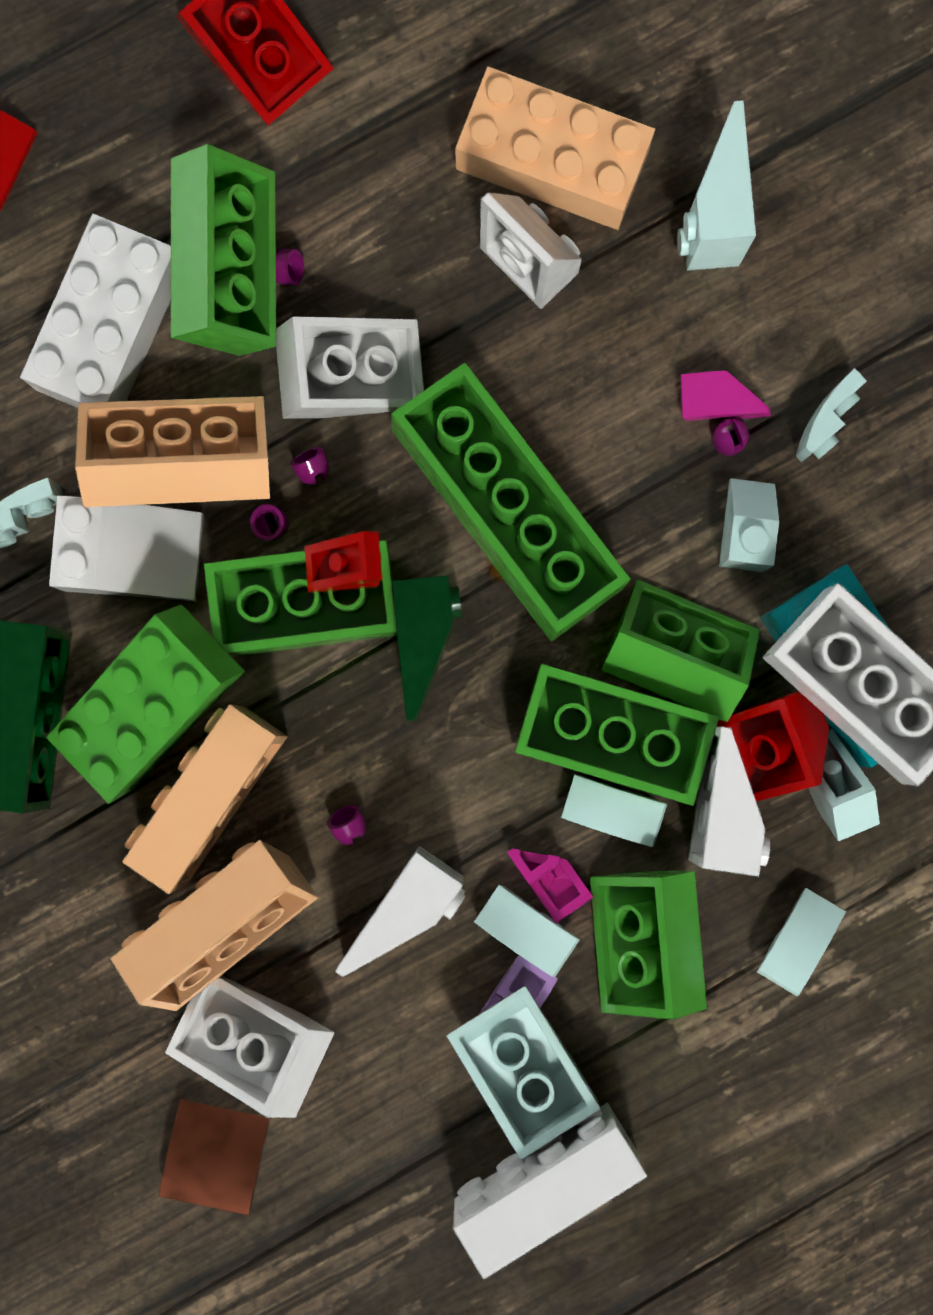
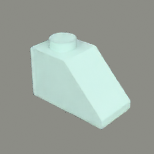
(750, 526)
(845, 795)

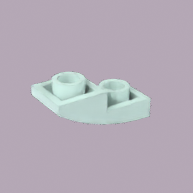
(824, 423)
(34, 501)
(614, 810)
(526, 931)
(801, 942)

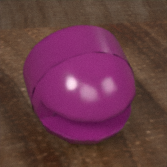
(289, 266)
(723, 440)
(310, 464)
(262, 525)
(347, 824)

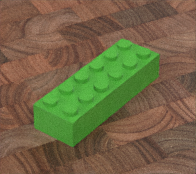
(508, 501)

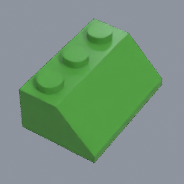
(682, 651)
(648, 944)

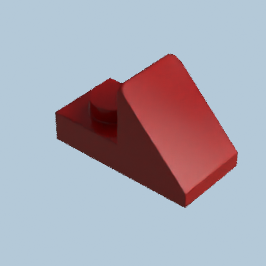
(344, 563)

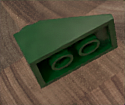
(424, 629)

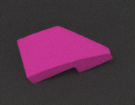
(718, 396)
(552, 881)

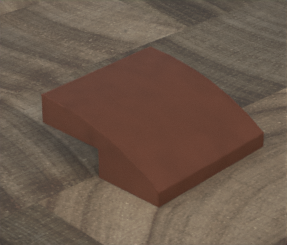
(214, 1157)

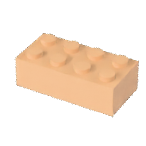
(553, 148)
(172, 451)
(203, 798)
(213, 927)

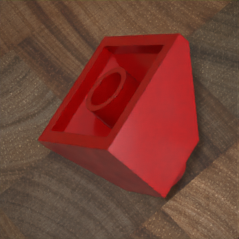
(780, 744)

